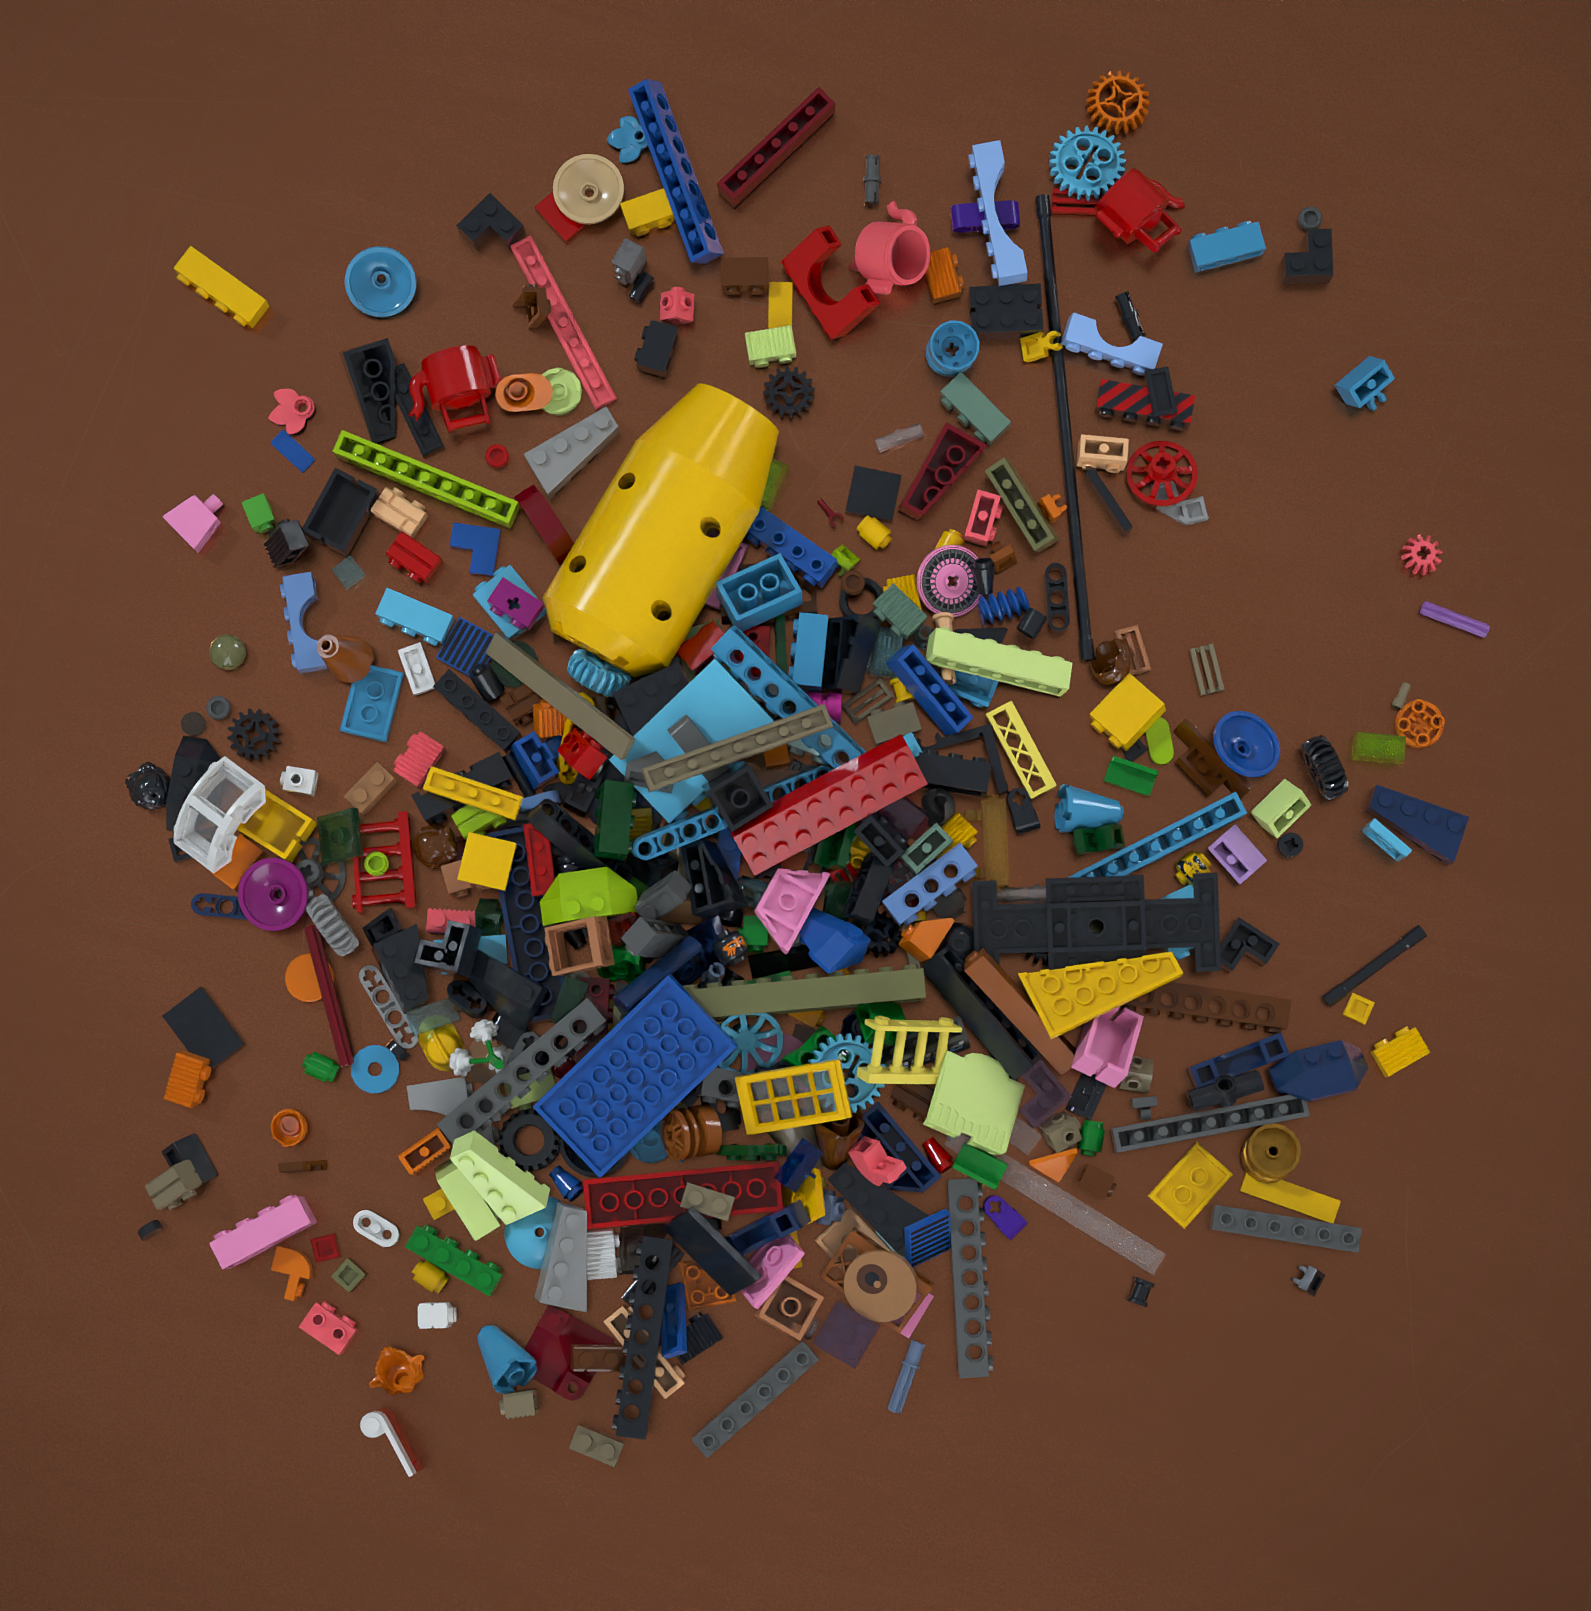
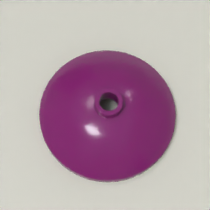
(259, 894)

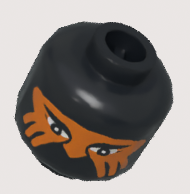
(730, 947)

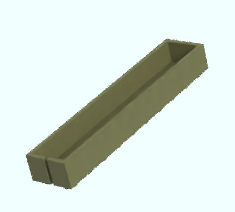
(811, 993)

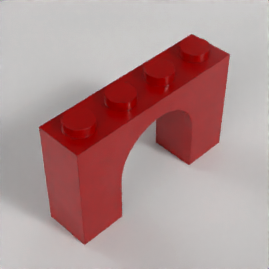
(805, 268)

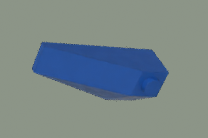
(833, 941)

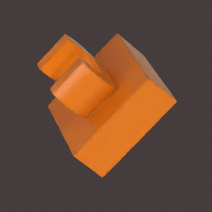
(1049, 507)

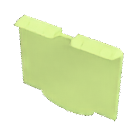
(975, 1099)

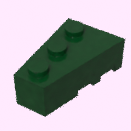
(614, 819)

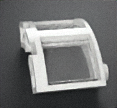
(215, 810)

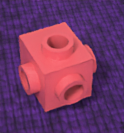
(677, 306)

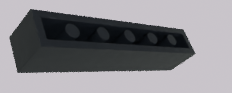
(981, 1013)

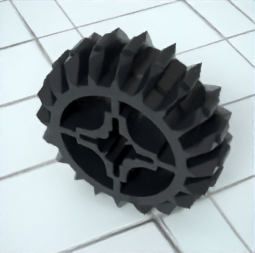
(1325, 767)

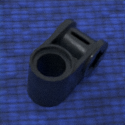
(1024, 816)

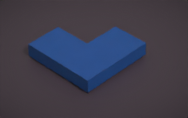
(483, 542)

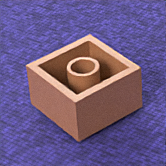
(790, 1308)

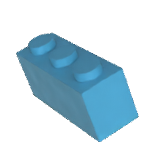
(1226, 246)

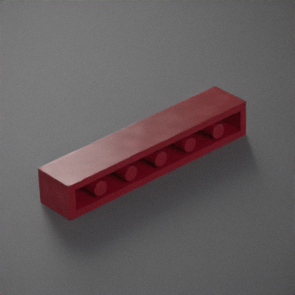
(776, 147)

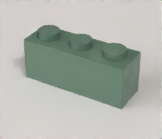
(974, 409)

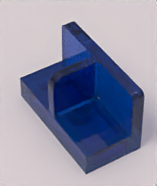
(799, 1165)

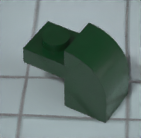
(1099, 839)

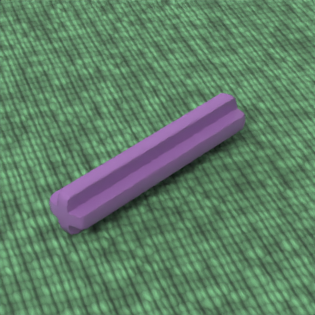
(1454, 619)

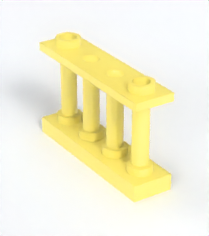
(896, 1073)

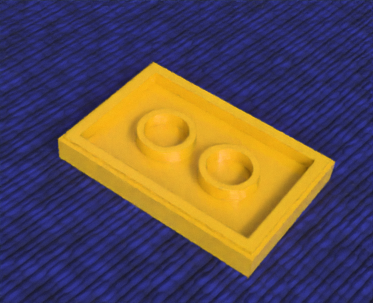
(1190, 1185)

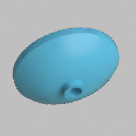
(521, 1235)

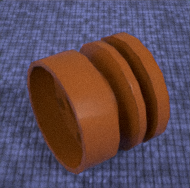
(691, 1132)

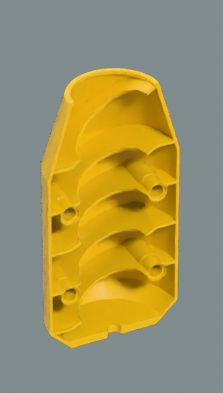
(651, 543)

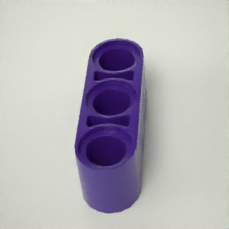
(968, 219)

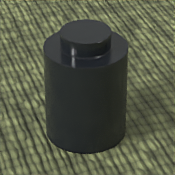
(486, 681)

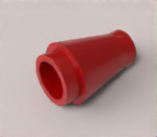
(938, 1156)

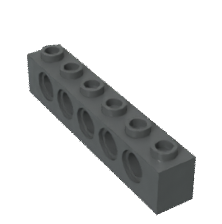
(1285, 1228)
(755, 1399)

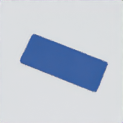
(292, 451)

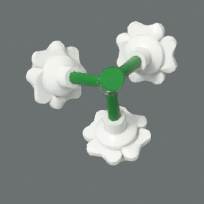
(497, 1056)

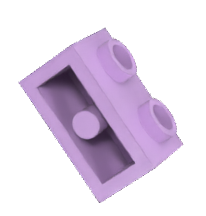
(1237, 854)

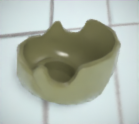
(227, 652)

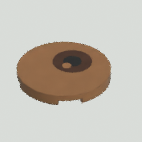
(880, 1285)

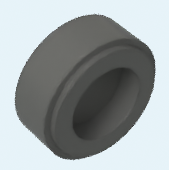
(1309, 218)
(218, 708)

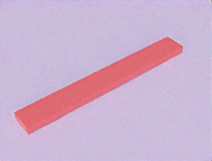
(565, 325)

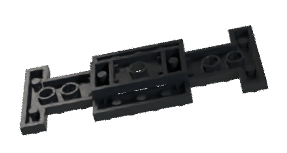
(1128, 929)

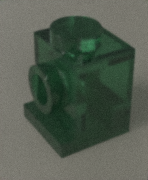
(488, 916)

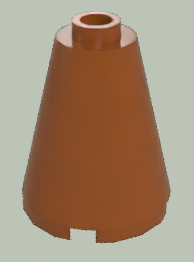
(346, 656)

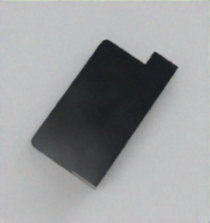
(190, 1149)

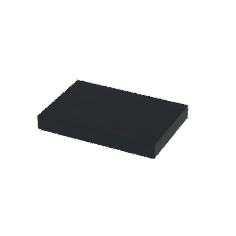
(203, 1028)

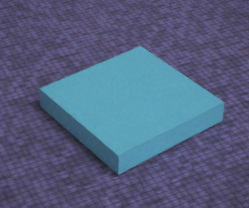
(1386, 840)

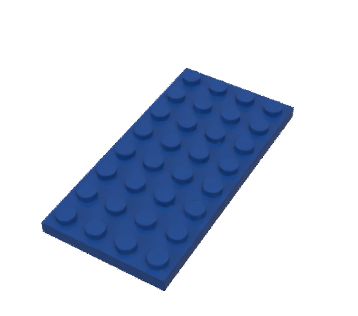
(635, 1075)

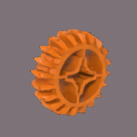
(1135, 95)

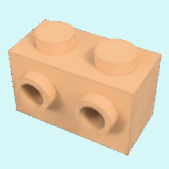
(1102, 453)

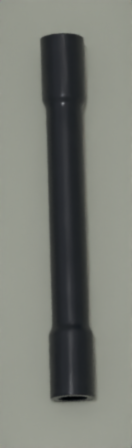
(1406, 942)

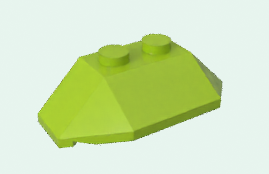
(587, 895)

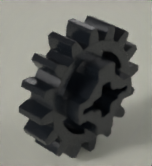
(779, 392)
(255, 724)
(879, 932)

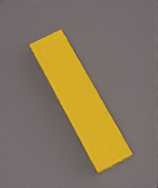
(473, 793)
(1293, 1198)

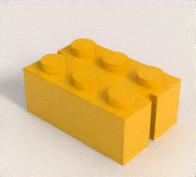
(278, 827)

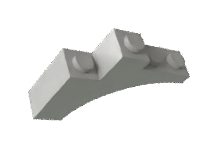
(447, 1095)

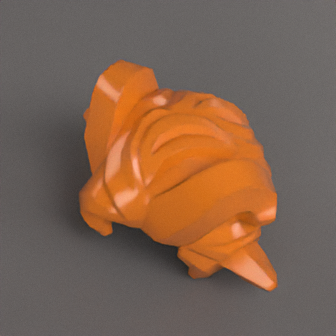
(397, 1371)

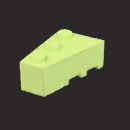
(466, 1200)

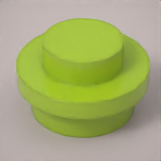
(376, 863)

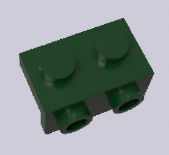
(834, 850)

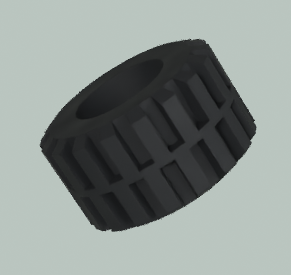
(508, 1140)

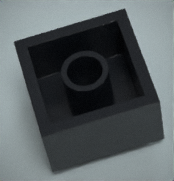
(737, 796)

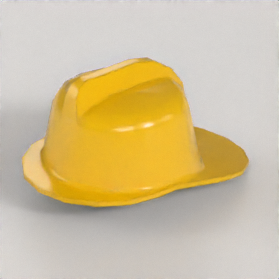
(439, 1045)

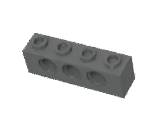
(709, 1087)

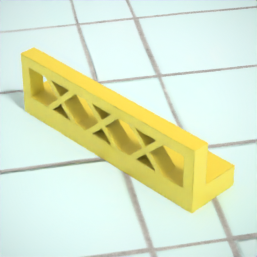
(1029, 749)

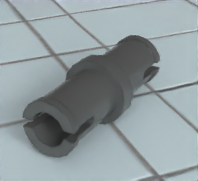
(872, 179)

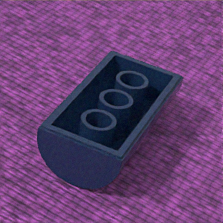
(684, 962)

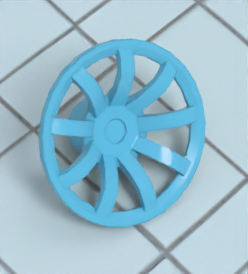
(749, 1039)

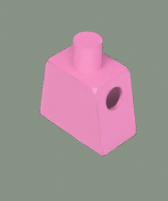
(195, 520)

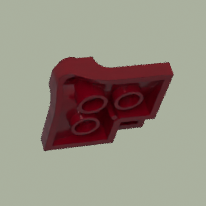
(552, 1351)

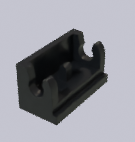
(1086, 1096)

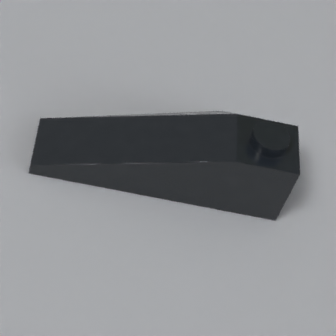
(372, 380)

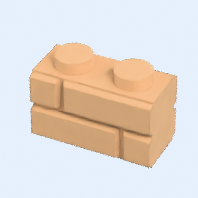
(399, 512)

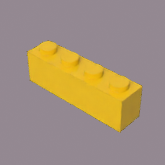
(221, 287)

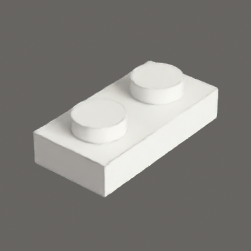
(417, 668)

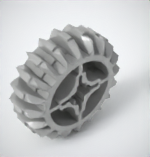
(332, 925)

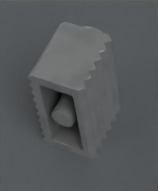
(628, 262)

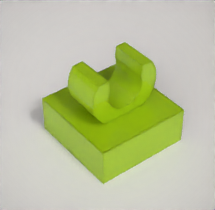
(845, 559)

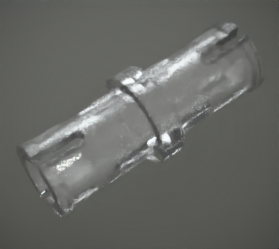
(899, 437)

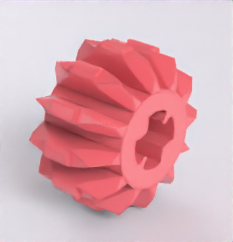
(1427, 548)

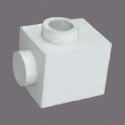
(299, 781)

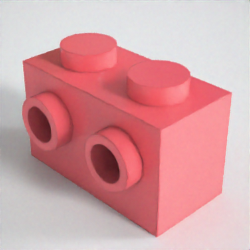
(984, 511)
(329, 1327)

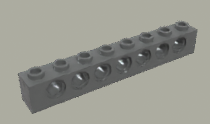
(587, 1011)
(1208, 1122)
(967, 1366)

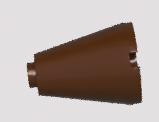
(838, 1138)

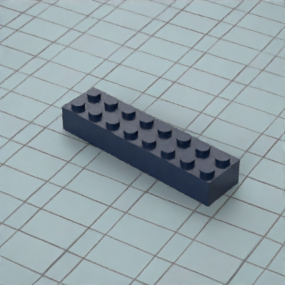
(525, 925)

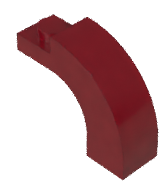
(545, 522)

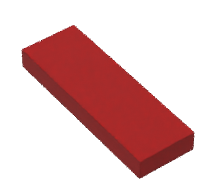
(539, 860)

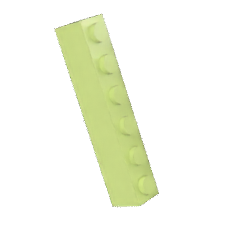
(998, 661)

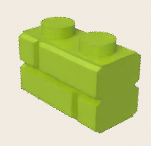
(476, 820)

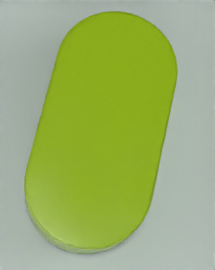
(1159, 742)

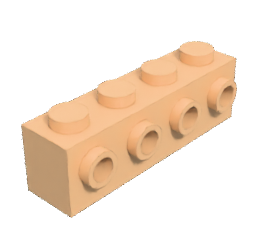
(667, 1377)

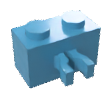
(1365, 383)

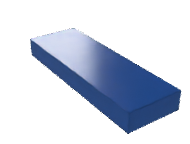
(674, 1322)

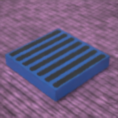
(465, 647)
(928, 1238)

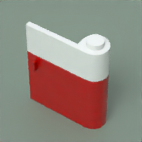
(385, 1421)

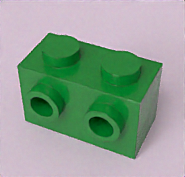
(754, 934)

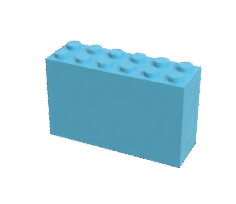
(718, 709)

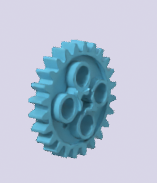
(1068, 154)
(863, 1090)

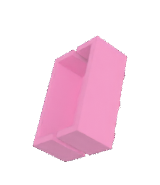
(1108, 1046)

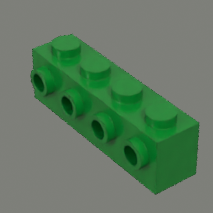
(454, 1260)

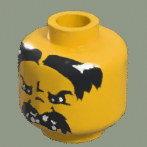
(1189, 864)

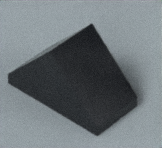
(383, 926)

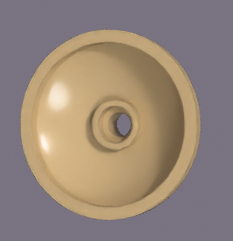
(586, 174)

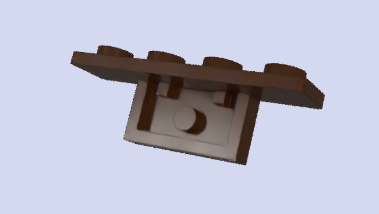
(1205, 765)

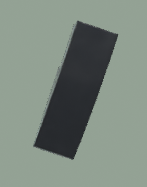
(584, 790)

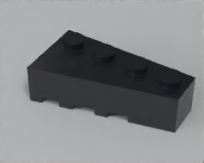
(877, 1205)

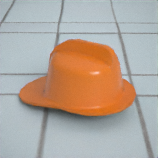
(523, 392)

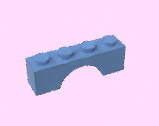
(299, 594)

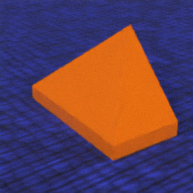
(1054, 1165)

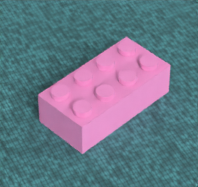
(263, 1232)

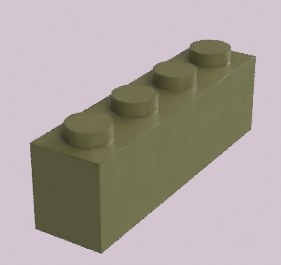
(1022, 504)

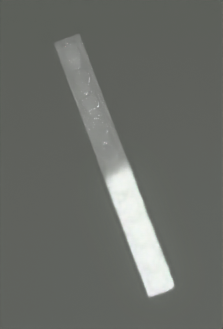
(1074, 1212)

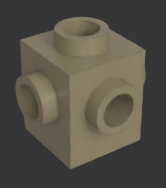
(1139, 1075)
(1061, 1131)

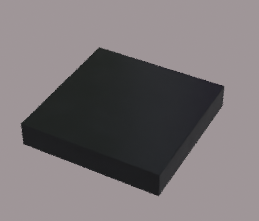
(873, 493)

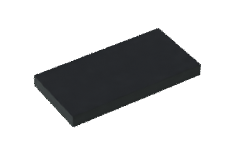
(711, 1251)

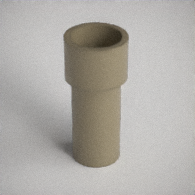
(1399, 701)

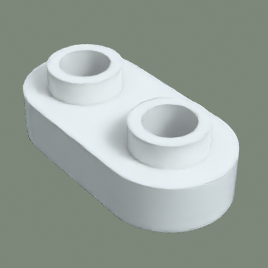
(376, 1229)

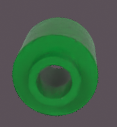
(320, 1067)
(1092, 1138)

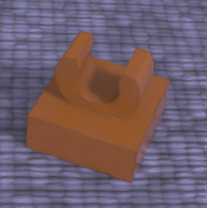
(1002, 557)

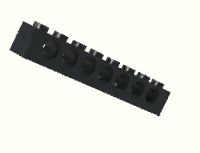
(638, 1427)

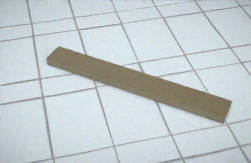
(560, 696)
(736, 748)

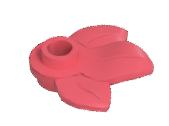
(288, 411)

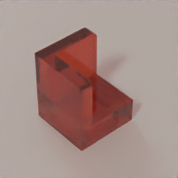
(620, 925)

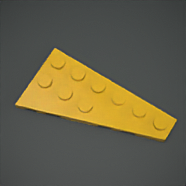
(1086, 991)

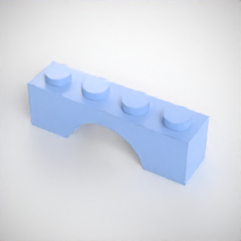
(1083, 336)

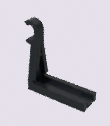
(973, 735)

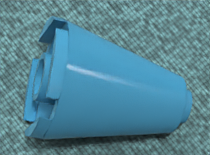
(1084, 809)
(505, 1360)

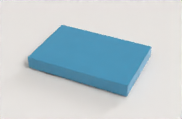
(372, 704)

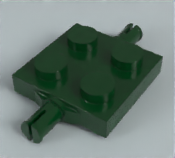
(752, 1152)

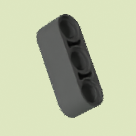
(690, 739)

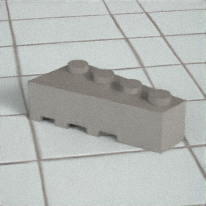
(571, 450)
(565, 1260)

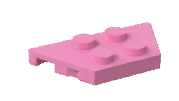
(788, 903)

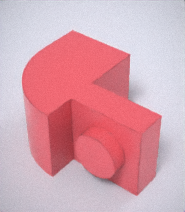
(874, 1163)

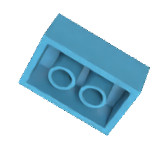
(759, 593)
(809, 651)

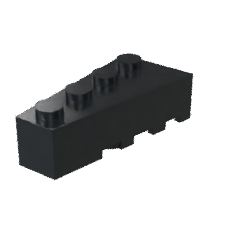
(488, 771)

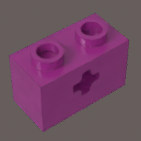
(509, 593)

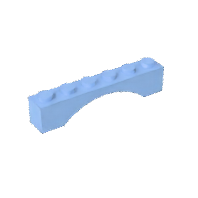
(1008, 258)

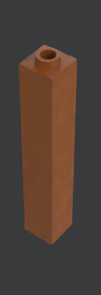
(1018, 1009)

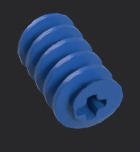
(1002, 605)

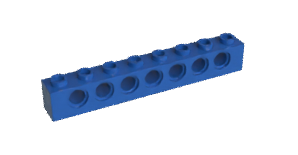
(675, 171)

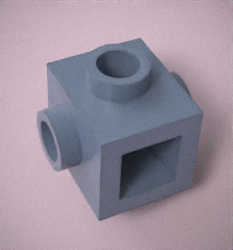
(833, 1208)

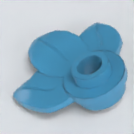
(626, 139)

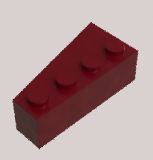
(943, 464)

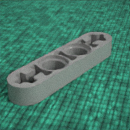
(386, 1008)

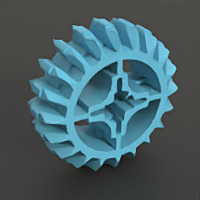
(596, 673)

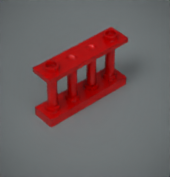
(405, 872)

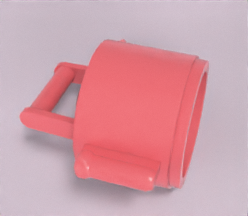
(891, 251)

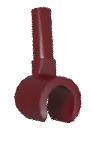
(829, 512)

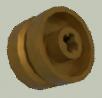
(1283, 1154)

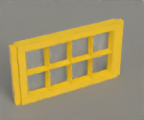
(793, 1096)

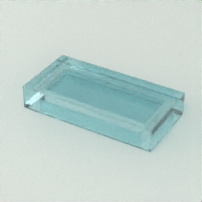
(432, 1016)

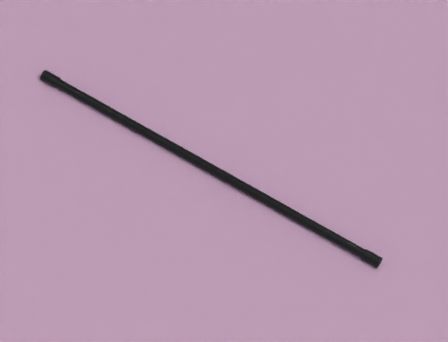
(1086, 641)

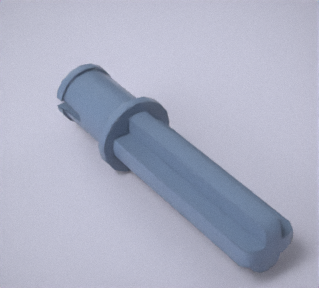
(906, 1376)

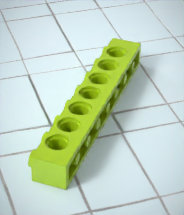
(426, 479)

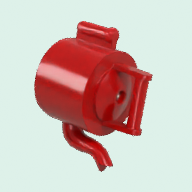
(1136, 207)
(455, 381)

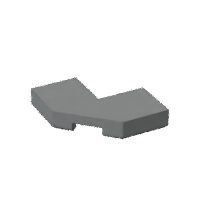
(1186, 511)

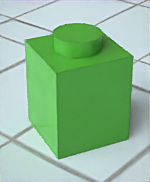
(259, 513)

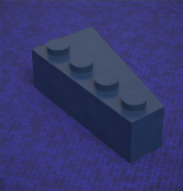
(1424, 823)

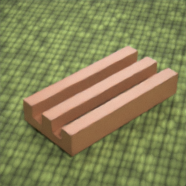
(1147, 668)

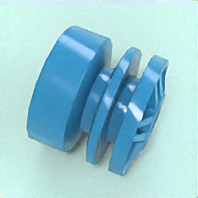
(960, 339)

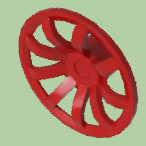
(1162, 470)

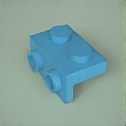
(974, 688)

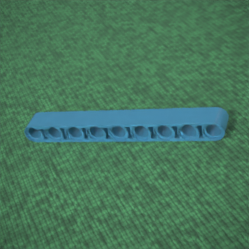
(698, 820)

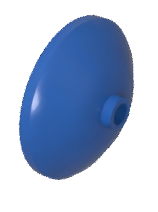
(1246, 744)

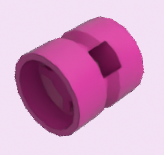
(832, 702)

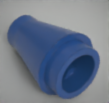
(566, 1183)

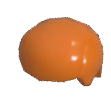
(288, 1127)

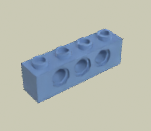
(956, 857)

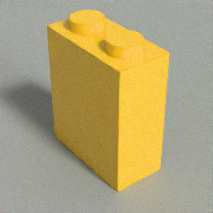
(1127, 712)

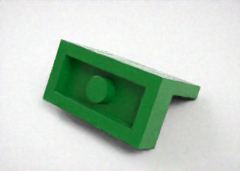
(1130, 776)
(980, 1165)

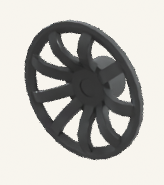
(314, 872)

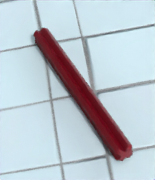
(329, 996)

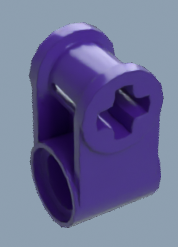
(1007, 1218)

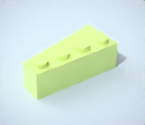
(498, 1179)

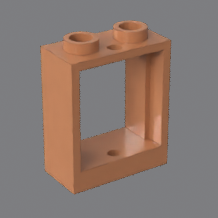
(599, 943)

